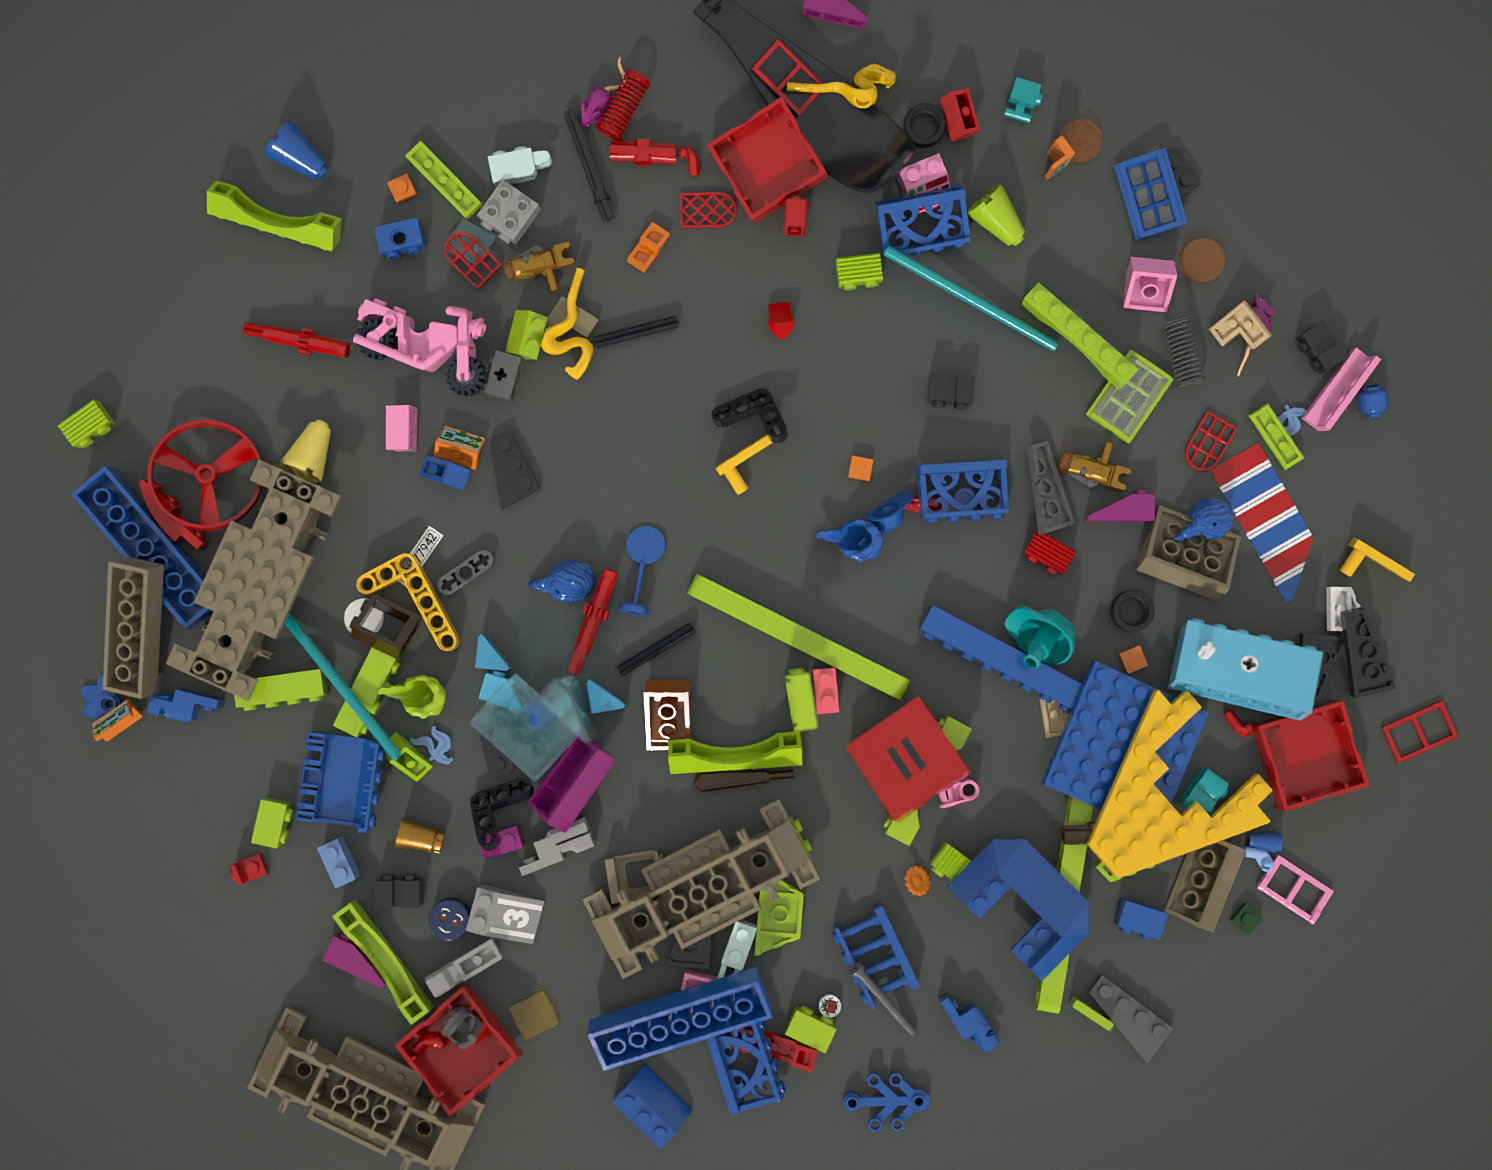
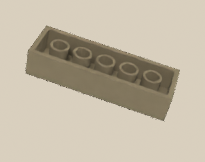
(132, 627)

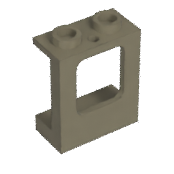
(617, 873)

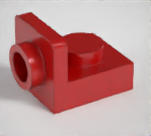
(248, 869)

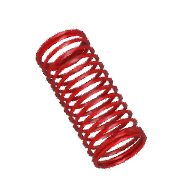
(644, 83)

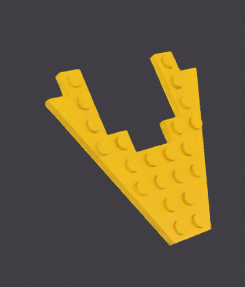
(1140, 824)

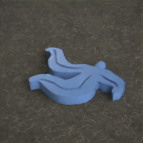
(1293, 422)
(443, 745)

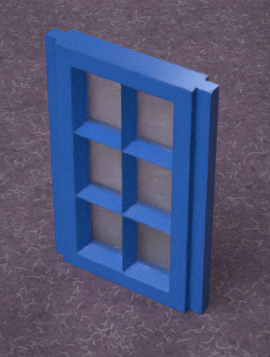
(1150, 194)

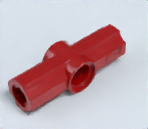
(643, 152)

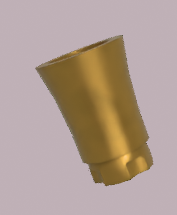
(419, 837)

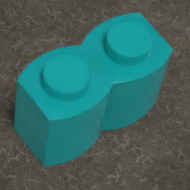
(1205, 790)

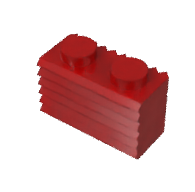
(959, 114)
(795, 216)
(1049, 553)

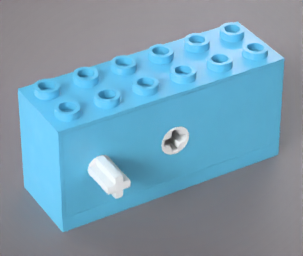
(1245, 669)

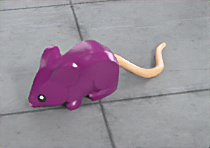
(597, 102)
(1264, 312)

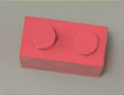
(825, 690)

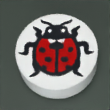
(829, 1005)

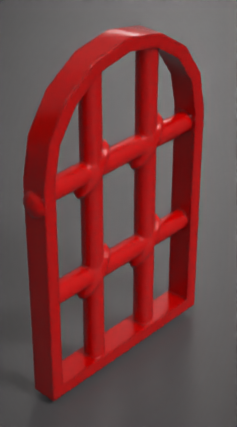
(479, 259)
(1216, 439)

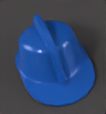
(890, 513)

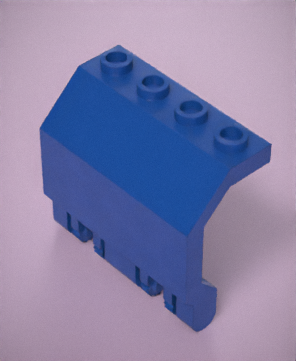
(344, 781)

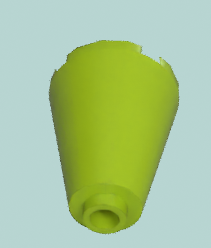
(998, 216)

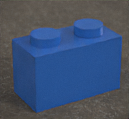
(1140, 918)

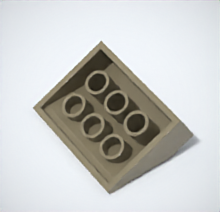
(1193, 563)

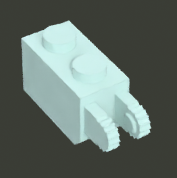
(517, 165)
(737, 946)

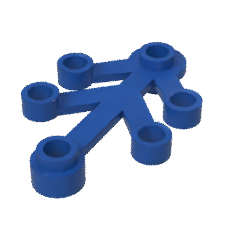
(889, 1101)

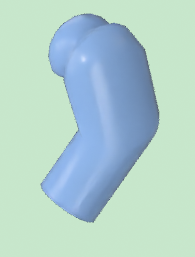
(1261, 856)

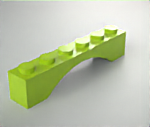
(232, 204)
(1059, 317)
(777, 751)
(907, 828)
(365, 934)

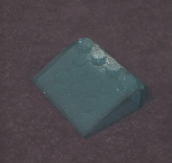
(568, 704)
(523, 727)

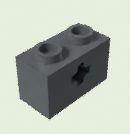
(507, 386)

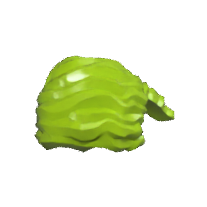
(419, 695)

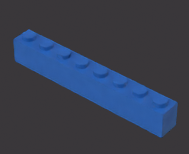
(999, 657)

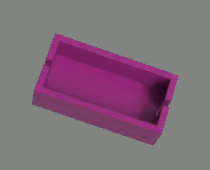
(571, 783)

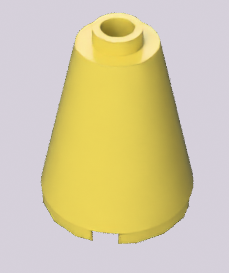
(309, 452)

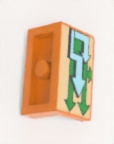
(1061, 154)
(459, 447)
(116, 721)

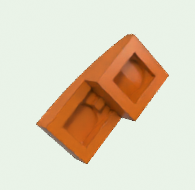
(648, 247)

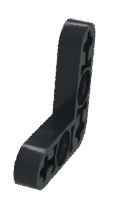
(759, 408)
(488, 808)

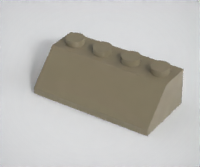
(1205, 884)

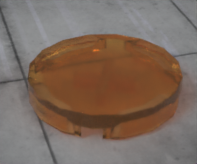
(1083, 138)
(1202, 260)

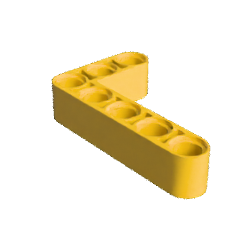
(418, 595)

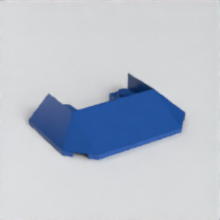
(1060, 906)

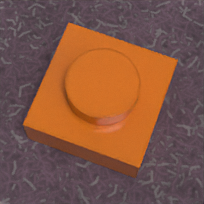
(402, 188)

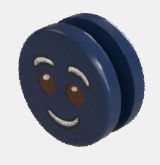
(449, 918)

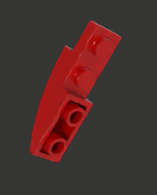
(174, 530)

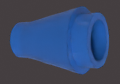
(1267, 841)

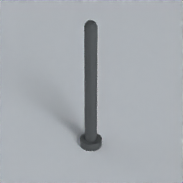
(857, 970)

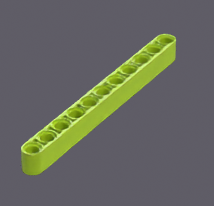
(798, 636)
(1071, 867)

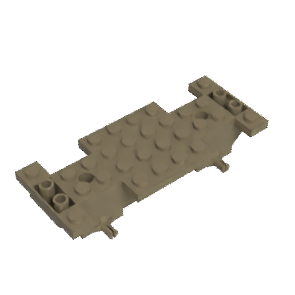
(255, 581)
(701, 889)
(363, 1096)

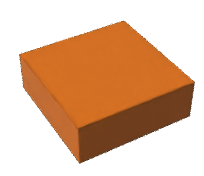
(860, 468)
(1133, 659)

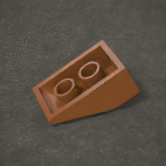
(667, 712)

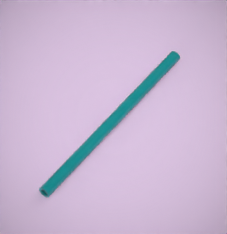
(970, 298)
(342, 687)

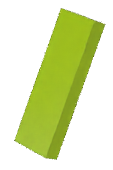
(1276, 436)

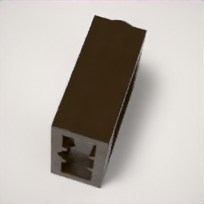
(377, 641)

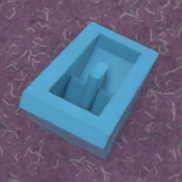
(489, 657)
(601, 699)

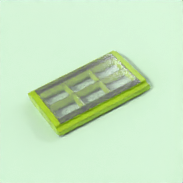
(1127, 409)

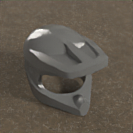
(461, 1026)

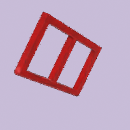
(798, 111)
(1412, 717)

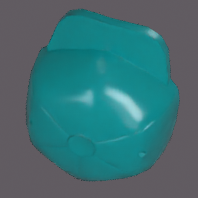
(1041, 635)

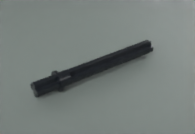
(589, 165)

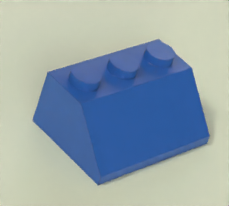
(652, 1106)

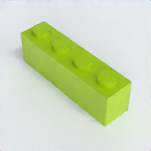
(373, 675)
(288, 688)

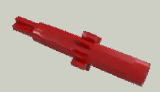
(305, 341)
(594, 613)

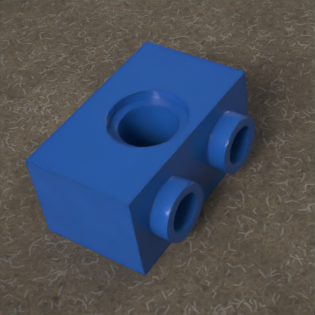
(388, 234)

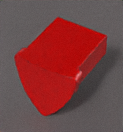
(780, 319)

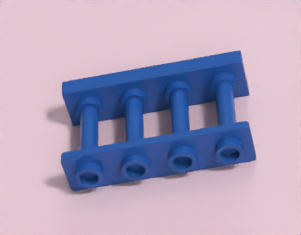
(888, 937)

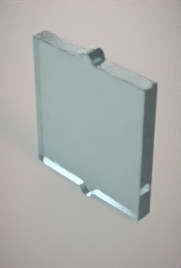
(484, 237)

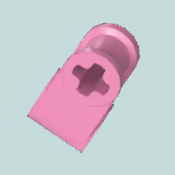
(956, 795)

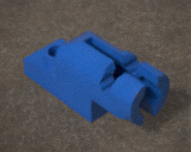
(183, 704)
(971, 1022)

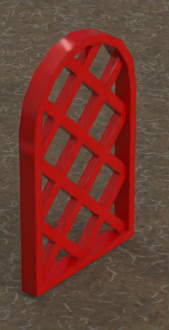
(711, 195)

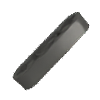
(475, 558)

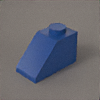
(444, 472)

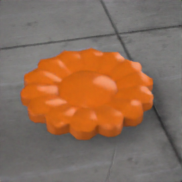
(917, 880)

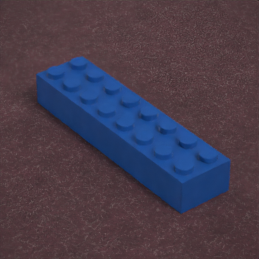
(138, 536)
(680, 1018)

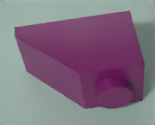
(510, 840)

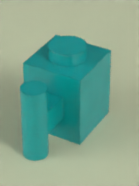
(1023, 97)

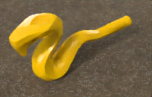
(864, 80)
(554, 347)

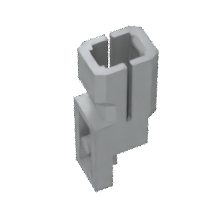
(551, 851)
(463, 967)

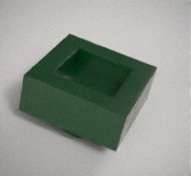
(1246, 918)

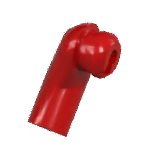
(693, 161)
(1243, 729)
(429, 1039)

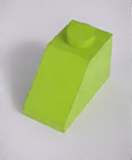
(411, 760)

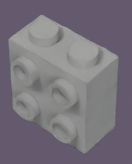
(508, 213)

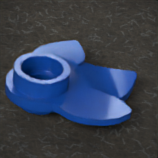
(98, 699)

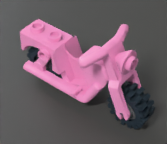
(425, 349)

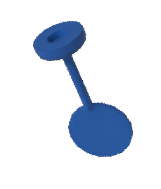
(644, 546)

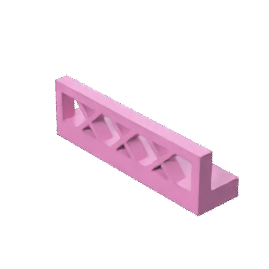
(1340, 390)

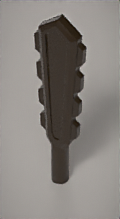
(727, 780)

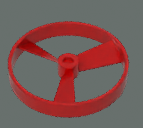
(205, 474)

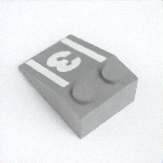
(504, 914)

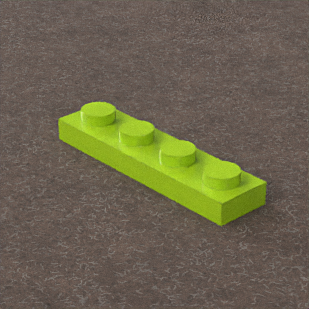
(443, 180)

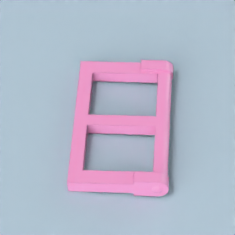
(1315, 913)

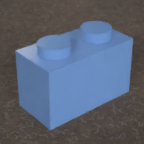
(339, 862)

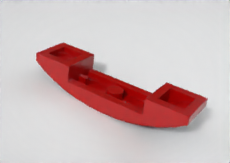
(786, 1049)

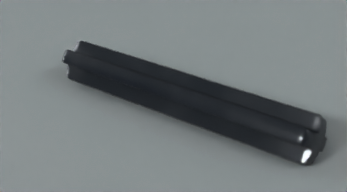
(636, 332)
(656, 649)

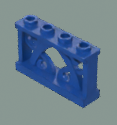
(945, 199)
(984, 469)
(733, 1091)

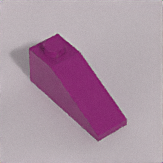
(835, 11)
(1132, 508)
(349, 957)

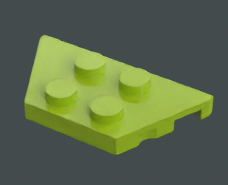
(779, 920)

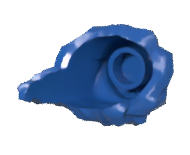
(1210, 518)
(856, 539)
(567, 581)

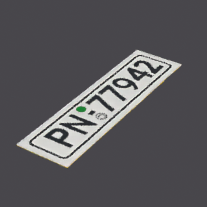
(423, 548)

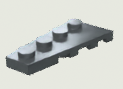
(1136, 1022)

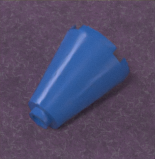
(296, 152)

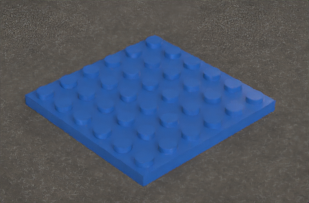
(1101, 733)

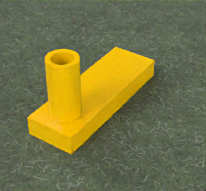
(728, 466)
(1361, 550)

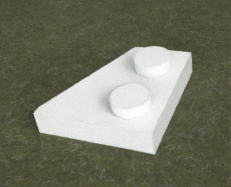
(1339, 600)

